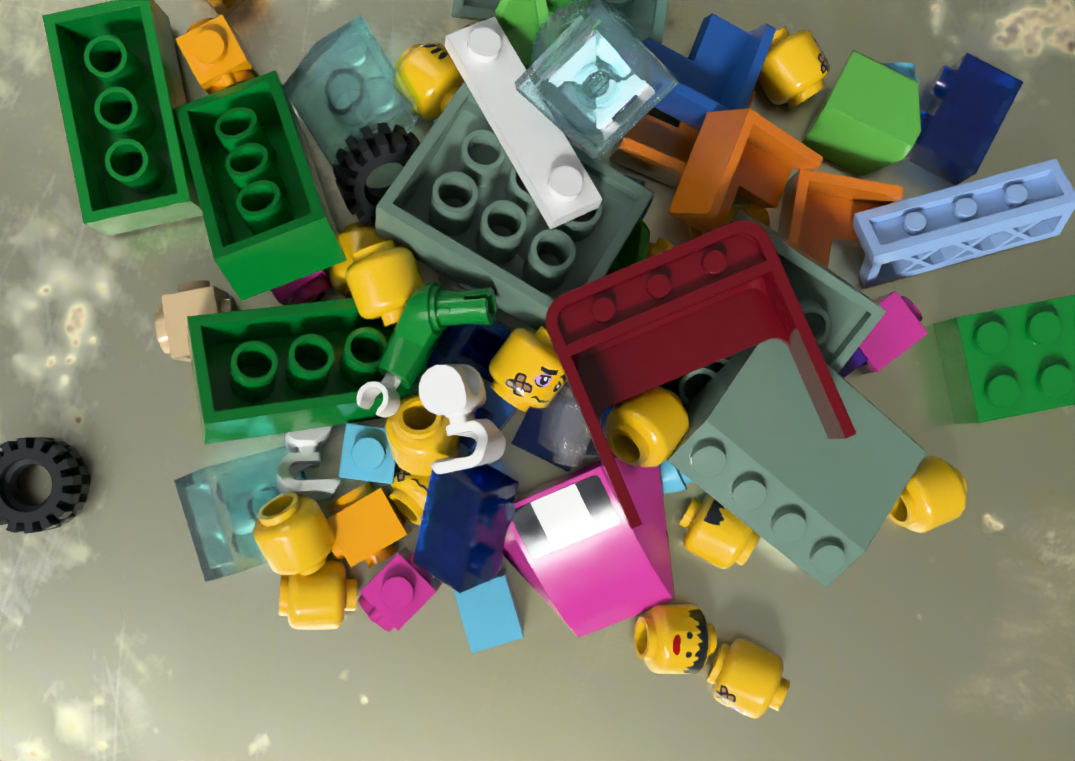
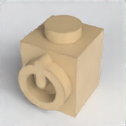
(190, 300)

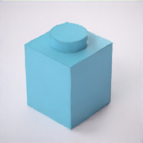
(367, 455)
(490, 613)

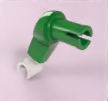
(417, 335)

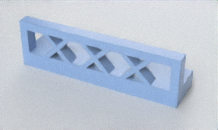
(963, 222)

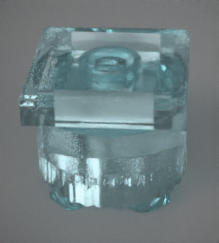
(593, 75)

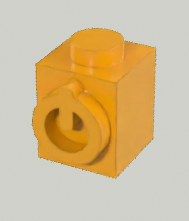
(216, 54)
(366, 525)

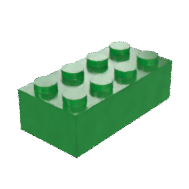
(119, 114)
(258, 187)
(1009, 360)
(285, 368)

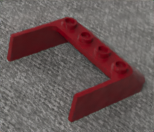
(677, 318)

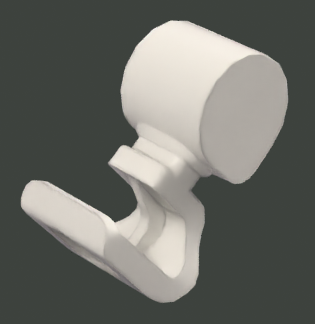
(457, 394)
(305, 445)

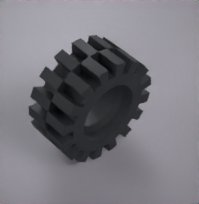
(365, 157)
(65, 484)

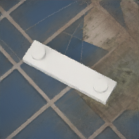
(528, 137)

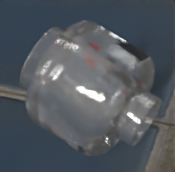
(564, 431)

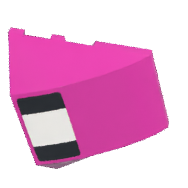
(582, 552)

